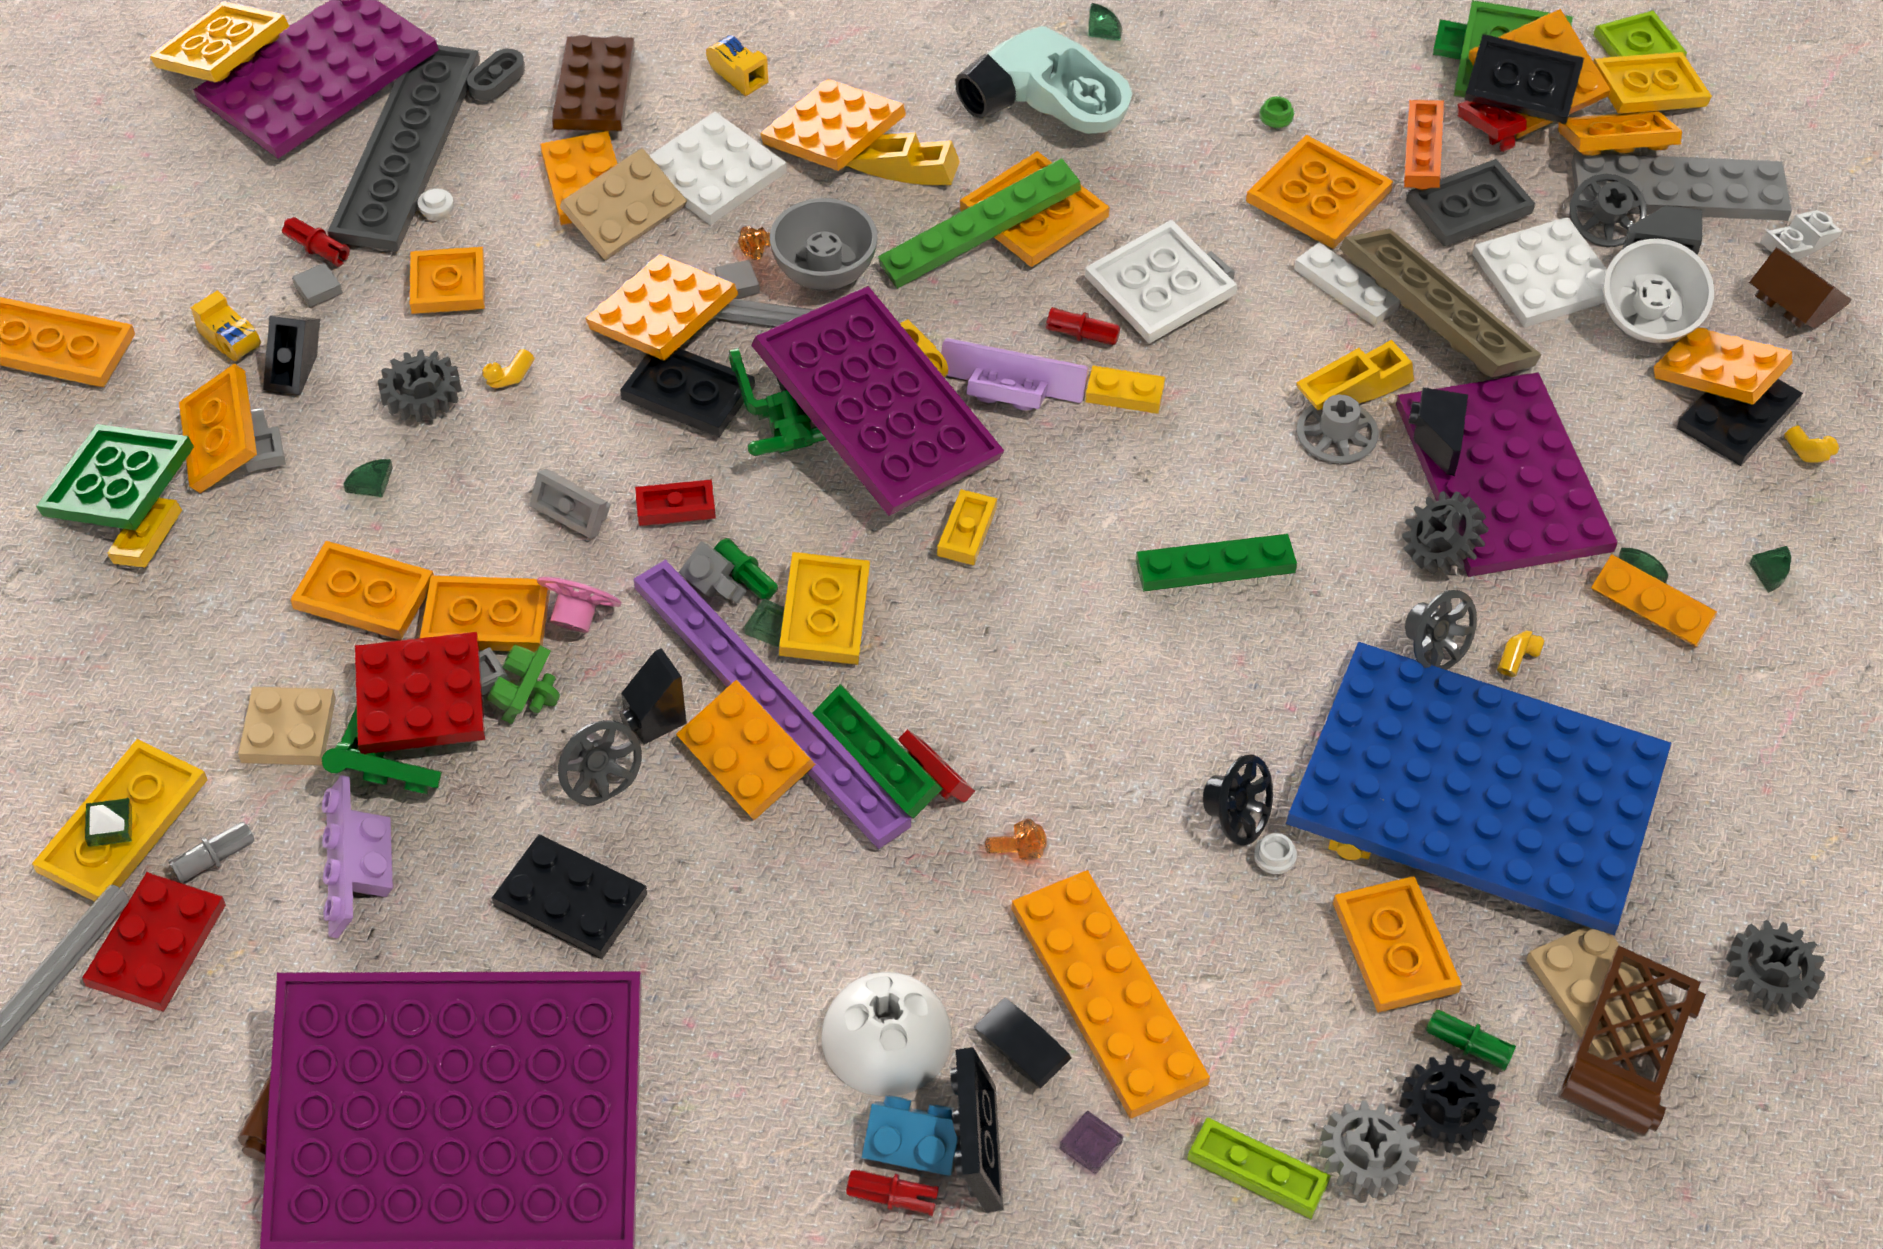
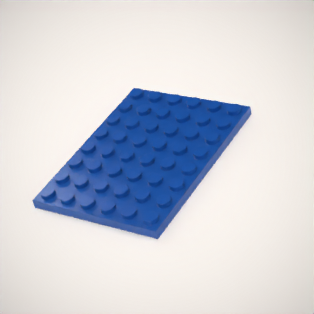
(1482, 787)

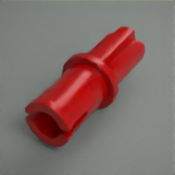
(315, 241)
(1082, 326)
(891, 1191)

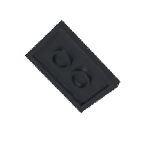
(1524, 79)
(687, 390)
(1735, 426)
(570, 896)
(978, 1130)

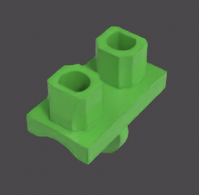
(514, 697)

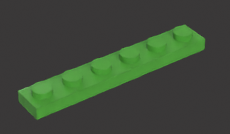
(979, 223)

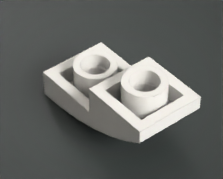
(1804, 235)

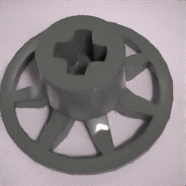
(1609, 206)
(1435, 627)
(595, 758)

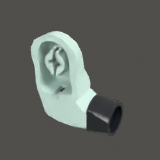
(1051, 76)

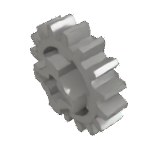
(1369, 1148)

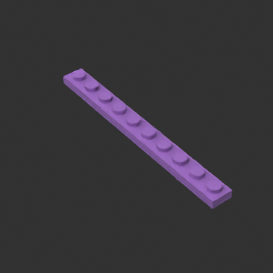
(732, 659)

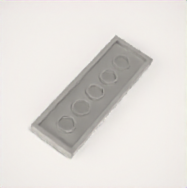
(1709, 184)

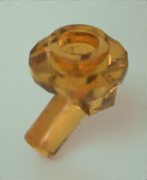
(753, 241)
(1027, 841)

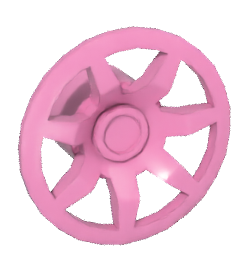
(573, 608)

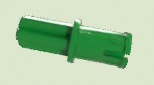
(747, 570)
(1471, 1039)

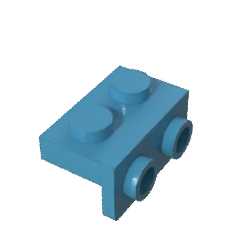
(911, 1136)

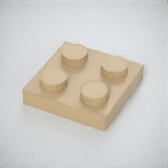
(287, 726)

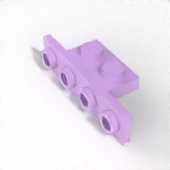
(1013, 376)
(356, 855)

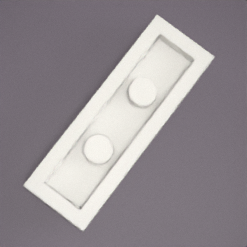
(1346, 284)

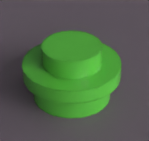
(1277, 112)

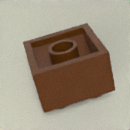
(1797, 290)

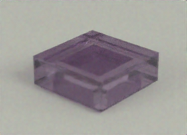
(1091, 1142)

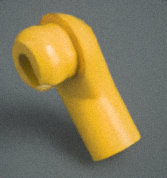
(512, 374)
(1811, 449)
(1517, 648)

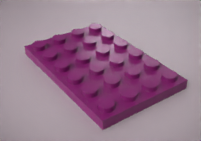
(316, 72)
(877, 399)
(1520, 476)

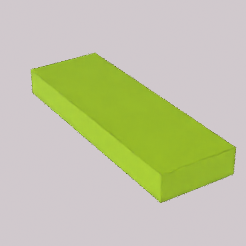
(1259, 1168)

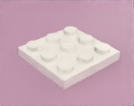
(717, 166)
(1543, 271)
(1160, 281)

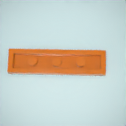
(1424, 144)

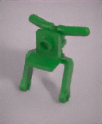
(787, 420)

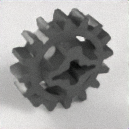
(419, 385)
(1445, 532)
(1775, 966)

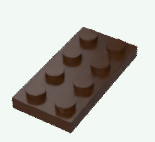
(593, 83)

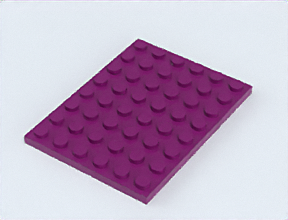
(453, 1110)

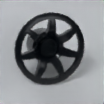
(1234, 799)

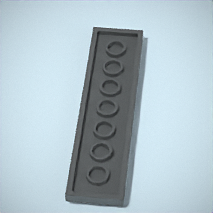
(403, 151)

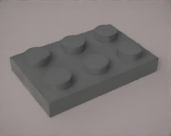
(1471, 202)

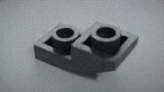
(1023, 1042)

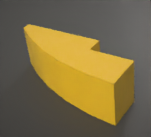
(907, 160)
(1359, 375)

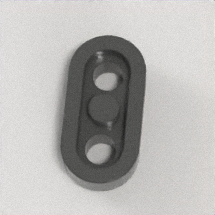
(496, 74)

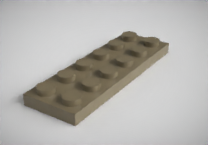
(1440, 302)

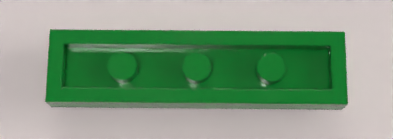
(1216, 562)
(877, 751)

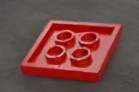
(419, 693)

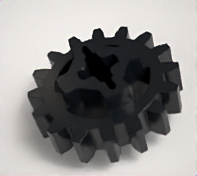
(1467, 1100)

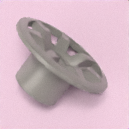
(1338, 423)

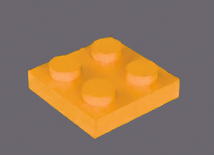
(447, 280)

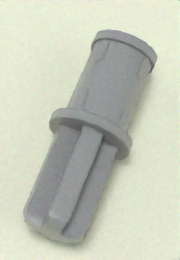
(211, 851)

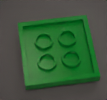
(115, 476)

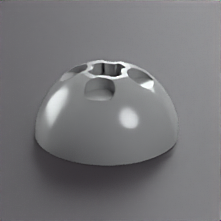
(823, 243)

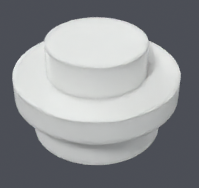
(435, 204)
(1275, 854)

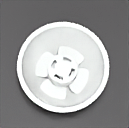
(1659, 275)
(888, 1052)

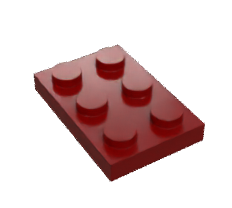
(154, 941)

